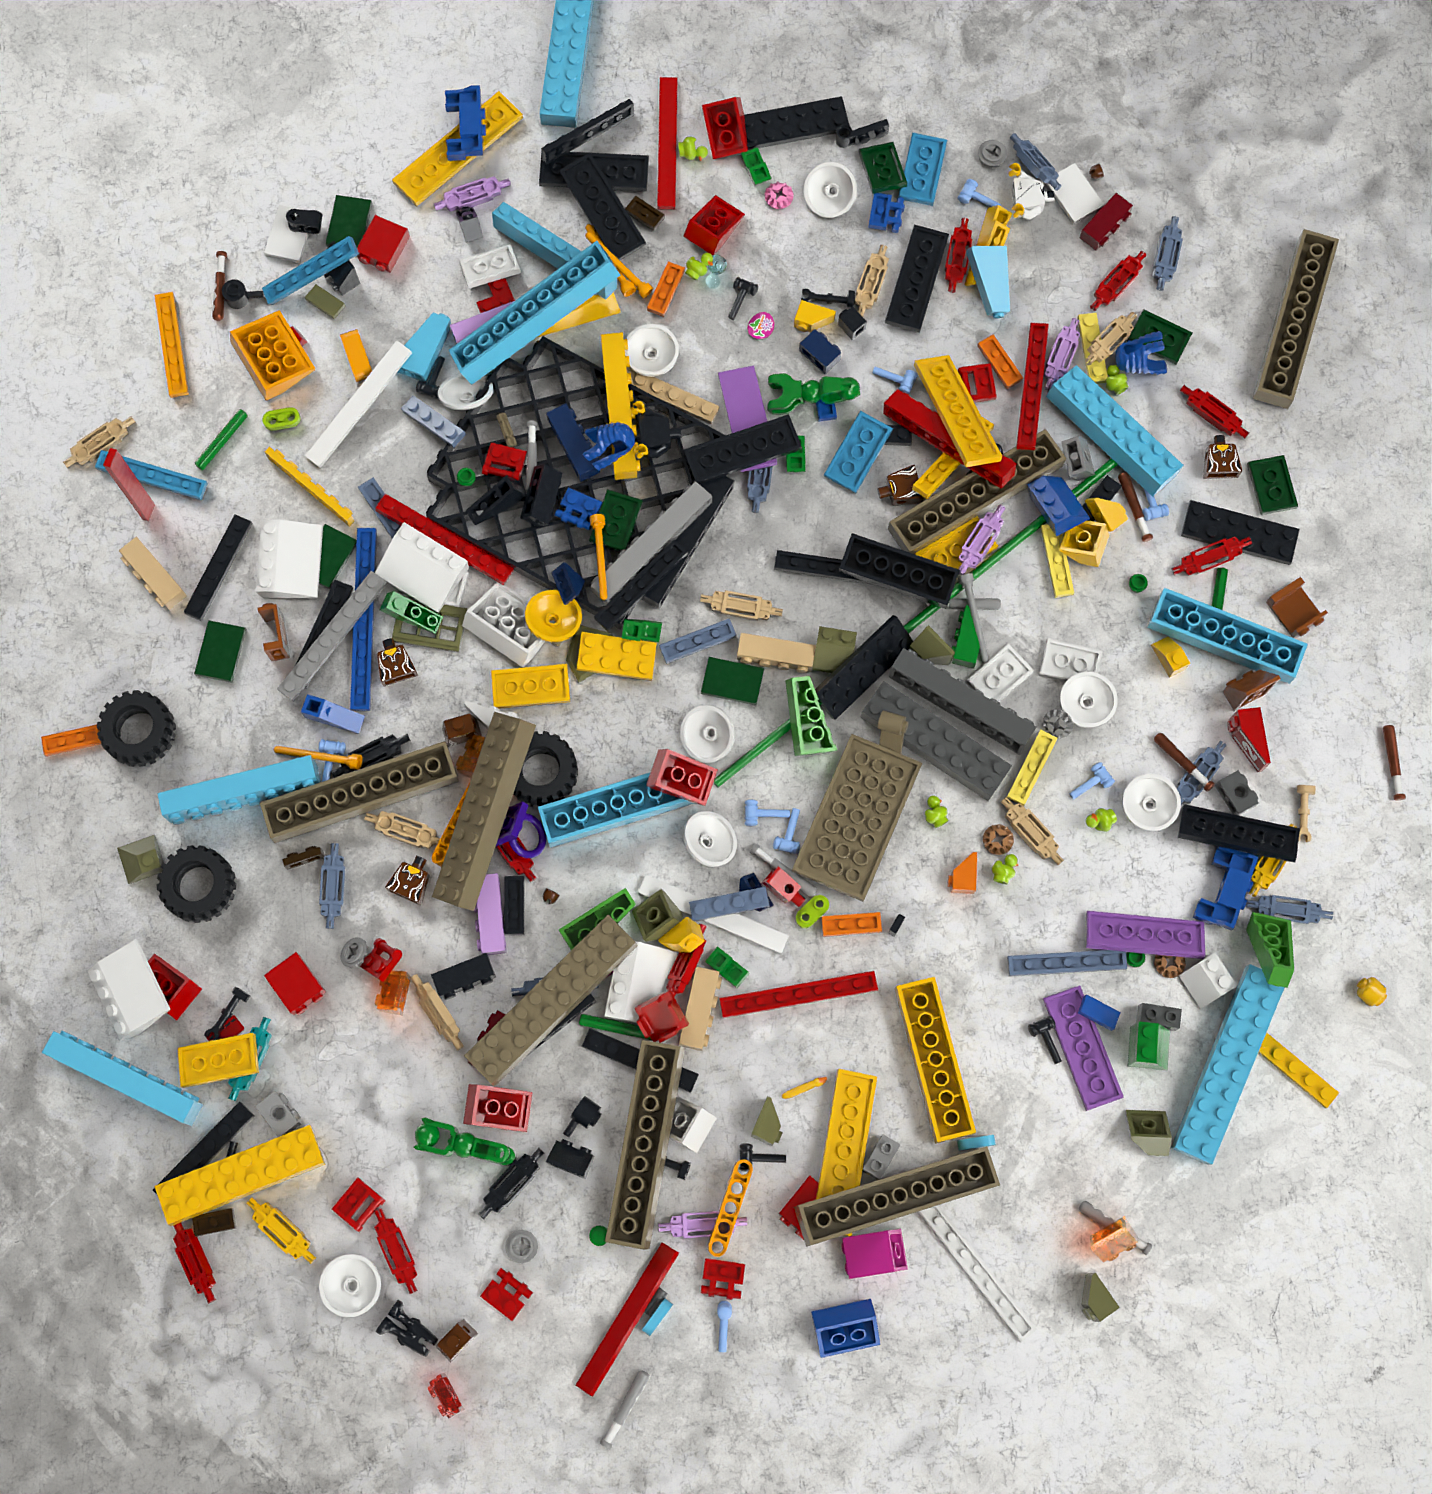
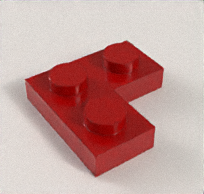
(500, 296)

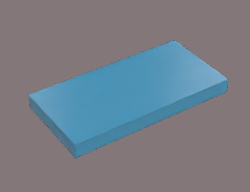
(923, 168)
(858, 452)

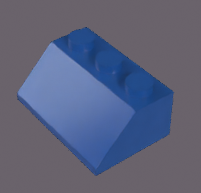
(1057, 503)
(846, 1328)

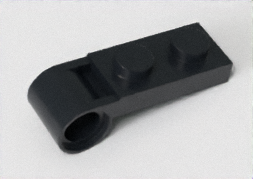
(860, 135)

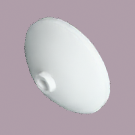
(819, 185)
(652, 340)
(460, 394)
(1095, 690)
(697, 735)
(1160, 794)
(715, 833)
(335, 1285)

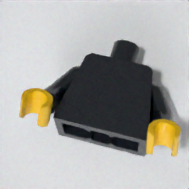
(654, 432)

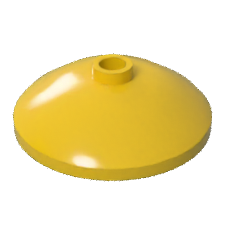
(549, 607)

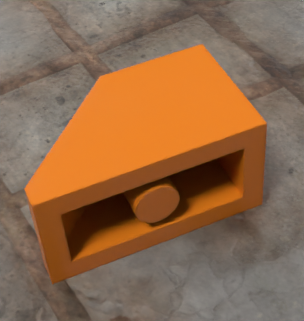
(964, 876)

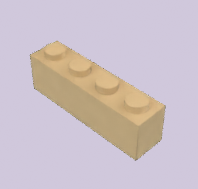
(153, 573)
(776, 652)
(699, 1008)

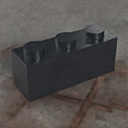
(541, 495)
(463, 976)

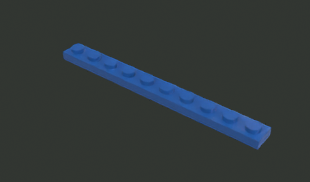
(363, 628)

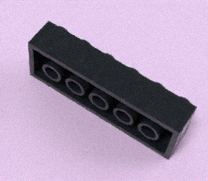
(899, 571)

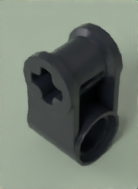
(306, 221)

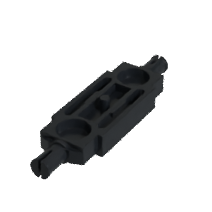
(375, 752)
(525, 1167)

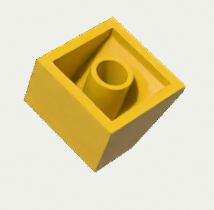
(1086, 543)

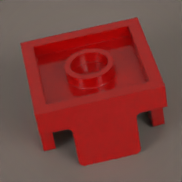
(660, 1017)

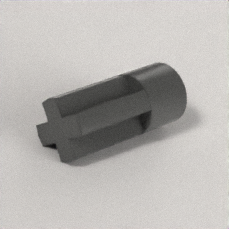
(658, 1297)

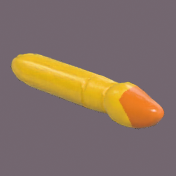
(804, 1087)

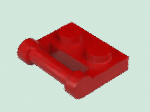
(982, 379)
(506, 457)
(376, 964)
(353, 1200)

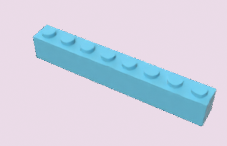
(538, 240)

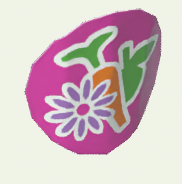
(761, 325)

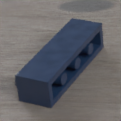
(572, 440)

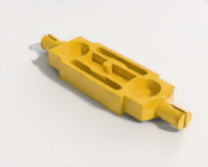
(1263, 876)
(266, 1216)

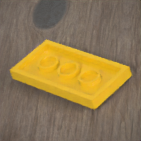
(949, 547)
(616, 656)
(530, 686)
(218, 1060)

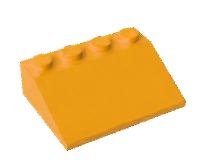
(271, 354)

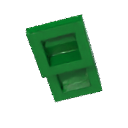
(755, 166)
(796, 460)
(641, 629)
(727, 967)

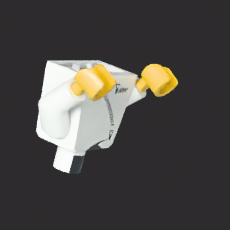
(1028, 194)

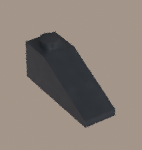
(496, 500)

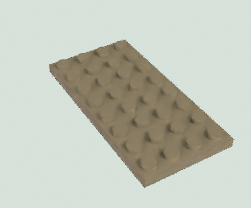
(857, 817)

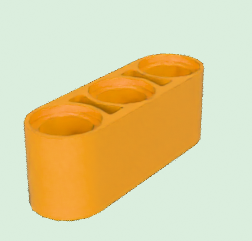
(356, 355)

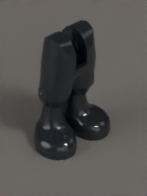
(414, 1331)

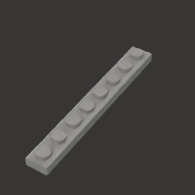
(332, 636)

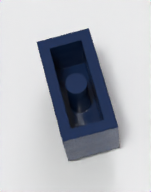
(820, 351)

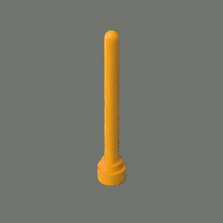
(627, 287)
(643, 288)
(597, 522)
(353, 761)

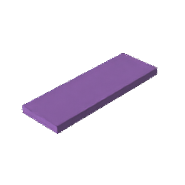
(743, 402)
(1145, 934)
(1083, 1050)

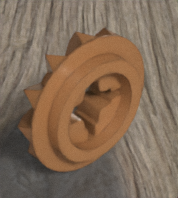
(995, 847)
(1171, 971)

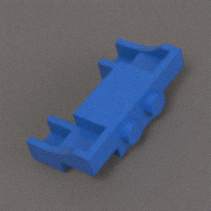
(471, 116)
(1232, 891)

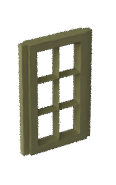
(436, 642)

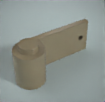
(892, 730)

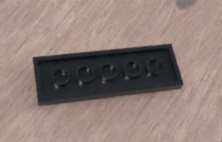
(795, 122)
(621, 170)
(602, 207)
(916, 278)
(742, 449)
(1213, 524)
(863, 667)
(1239, 833)

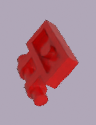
(724, 1272)
(502, 1299)

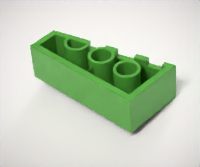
(807, 719)
(616, 907)
(1273, 947)

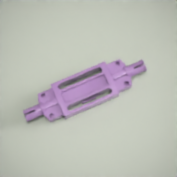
(472, 193)
(1068, 338)
(990, 524)
(681, 1225)

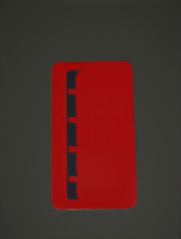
(231, 1028)

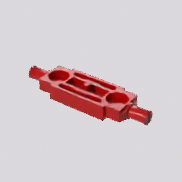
(961, 238)
(1107, 293)
(1214, 411)
(1230, 548)
(518, 864)
(684, 967)
(386, 1231)
(194, 1261)

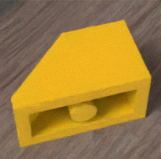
(812, 317)
(1107, 512)
(1171, 656)
(683, 937)

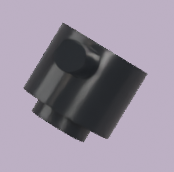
(237, 295)
(585, 1114)

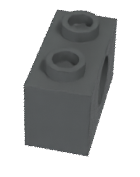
(1237, 804)
(1165, 1016)

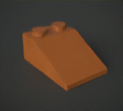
(1249, 688)

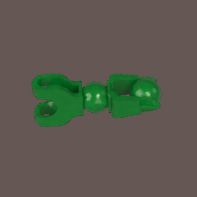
(795, 393)
(462, 1144)

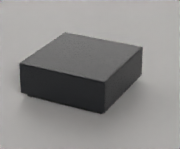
(896, 925)

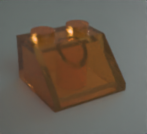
(467, 763)
(393, 993)
(1113, 1240)

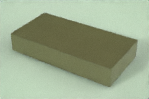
(325, 301)

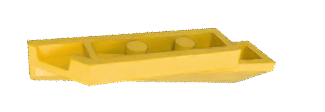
(992, 233)
(590, 310)

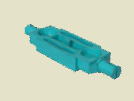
(262, 1040)

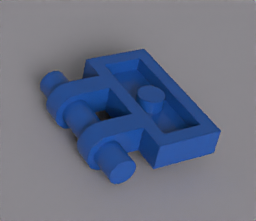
(880, 212)
(581, 504)

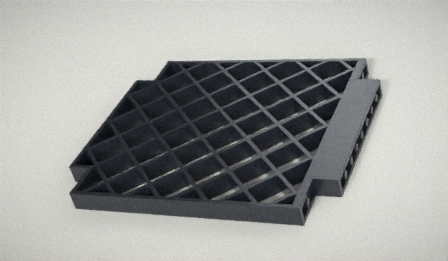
(688, 539)

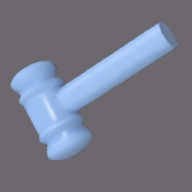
(969, 192)
(906, 382)
(1154, 511)
(330, 747)
(1102, 776)
(753, 813)
(787, 844)
(724, 1313)

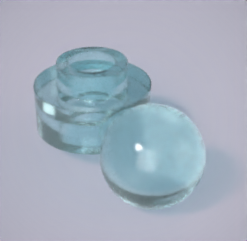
(718, 267)

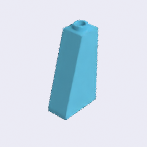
(991, 276)
(426, 347)

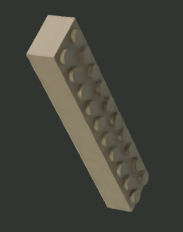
(1295, 319)
(973, 497)
(359, 792)
(483, 811)
(550, 1000)
(645, 1145)
(896, 1196)

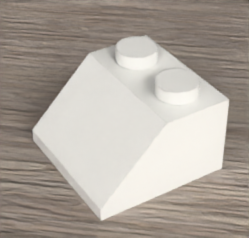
(1207, 980)
(690, 1124)

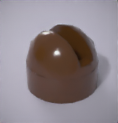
(1096, 172)
(549, 894)

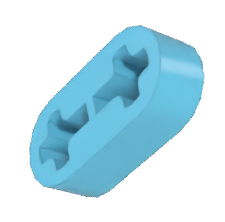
(977, 1142)
(657, 1317)

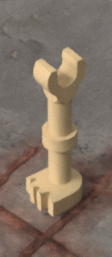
(1305, 791)

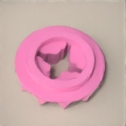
(781, 202)

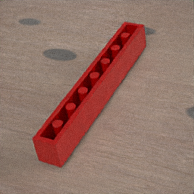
(929, 427)

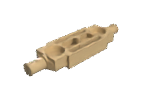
(877, 264)
(1120, 328)
(102, 438)
(721, 601)
(386, 823)
(1032, 831)
(437, 1012)

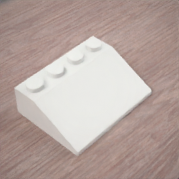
(289, 559)
(421, 567)
(501, 623)
(638, 979)
(128, 990)

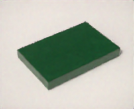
(882, 167)
(348, 218)
(1173, 336)
(1272, 485)
(620, 518)
(334, 554)
(220, 651)
(732, 681)

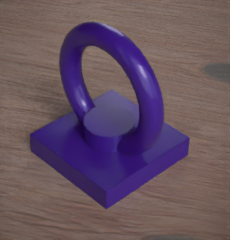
(512, 826)

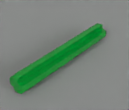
(221, 439)
(1219, 588)
(611, 1026)

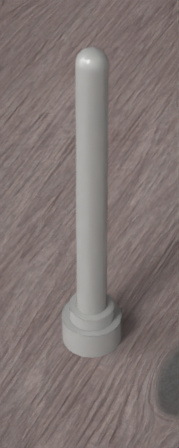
(967, 582)

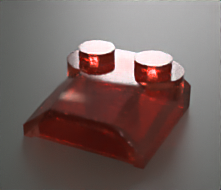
(446, 1396)

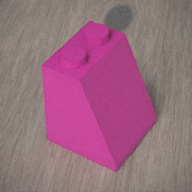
(874, 1253)

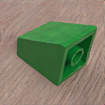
(1148, 1046)

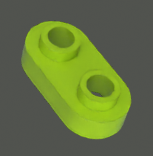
(281, 417)
(812, 911)

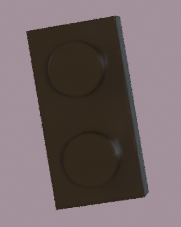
(645, 213)
(311, 854)
(214, 1222)

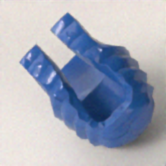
(1133, 355)
(617, 434)

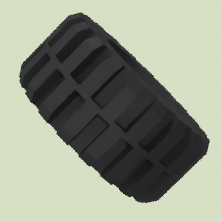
(125, 707)
(563, 782)
(176, 869)

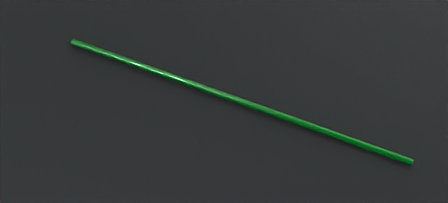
(922, 616)

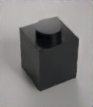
(851, 322)

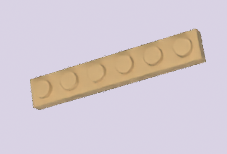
(676, 397)

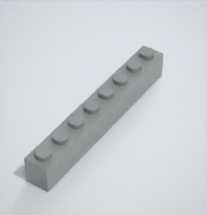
(654, 539)

